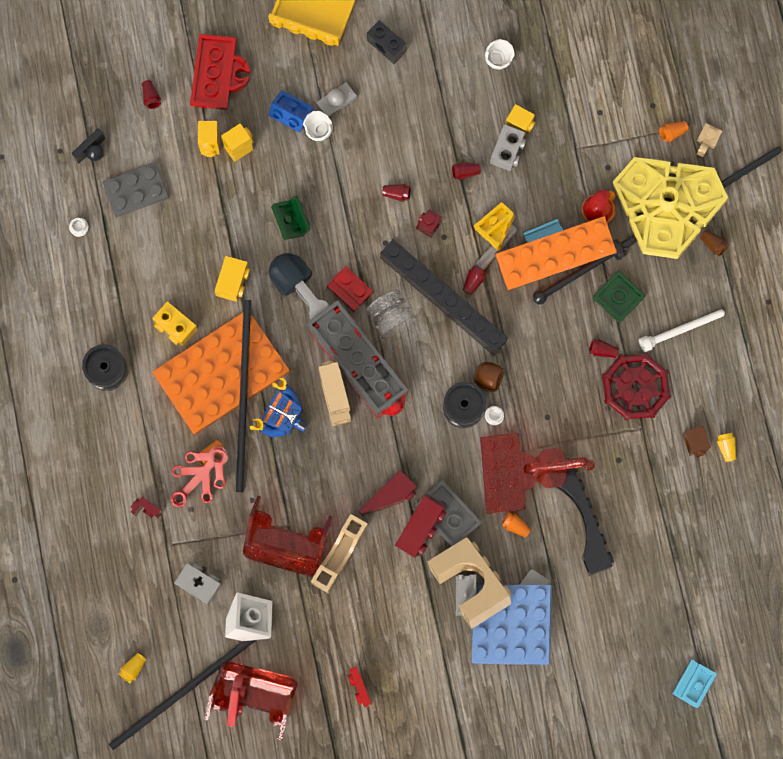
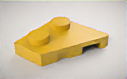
(495, 225)

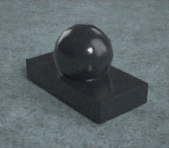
(90, 147)

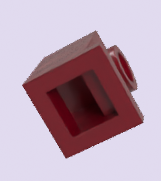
(429, 223)

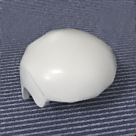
(499, 54)
(318, 126)

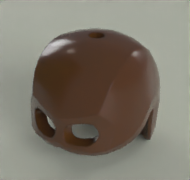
(487, 376)

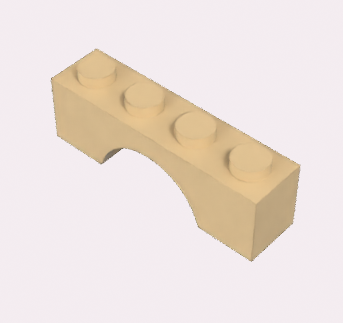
(339, 554)

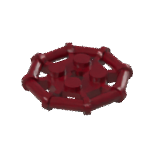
(628, 394)

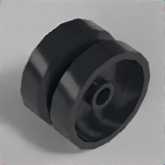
(108, 357)
(458, 395)

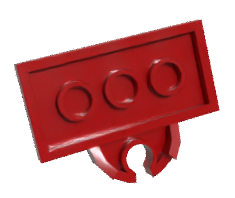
(216, 72)

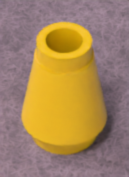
(727, 446)
(132, 668)

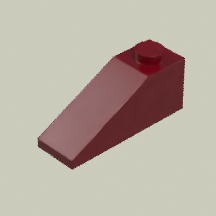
(392, 493)

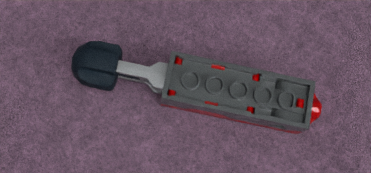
(342, 340)

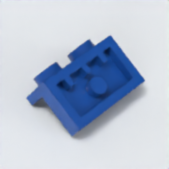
(289, 110)

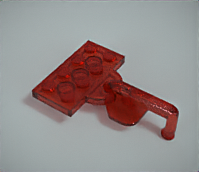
(508, 470)

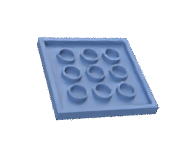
(519, 631)

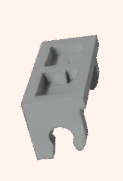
(464, 590)

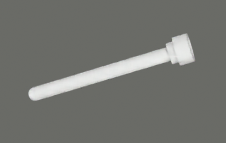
(648, 342)

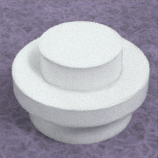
(78, 227)
(494, 415)

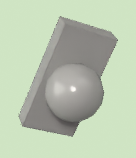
(336, 99)

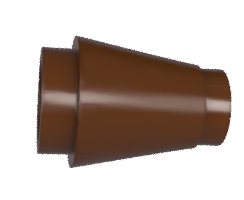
(715, 243)

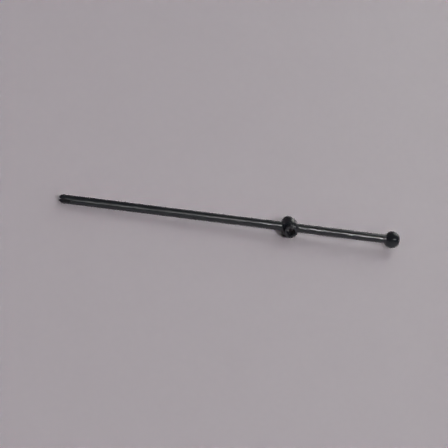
(541, 296)

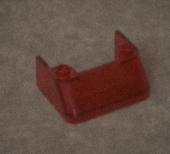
(283, 547)
(263, 692)

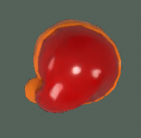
(599, 205)

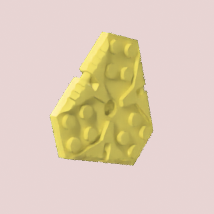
(666, 226)

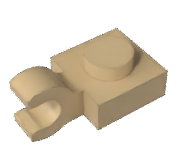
(708, 138)

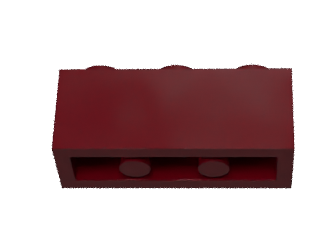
(421, 526)

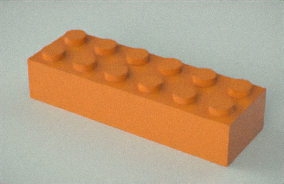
(555, 253)

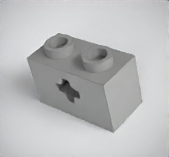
(187, 579)

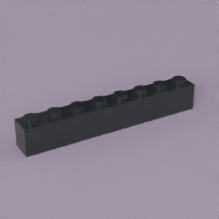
(443, 297)

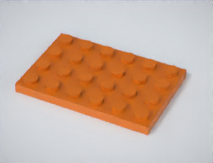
(207, 375)

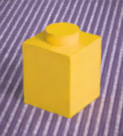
(521, 119)

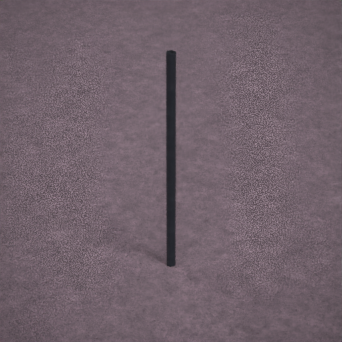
(243, 396)
(179, 694)

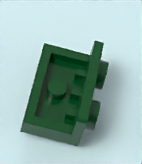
(291, 218)

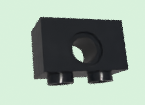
(386, 42)

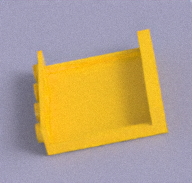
(313, 18)

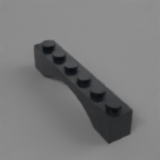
(595, 554)

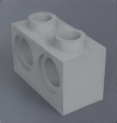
(503, 146)

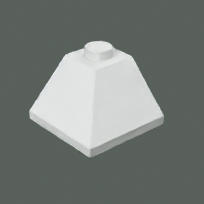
(249, 618)

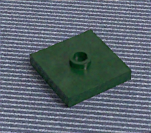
(619, 296)

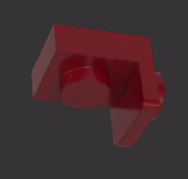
(149, 510)

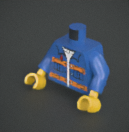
(282, 413)

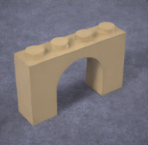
(334, 393)
(465, 557)

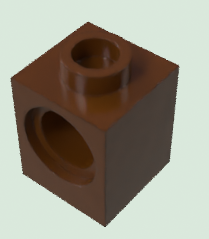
(696, 441)

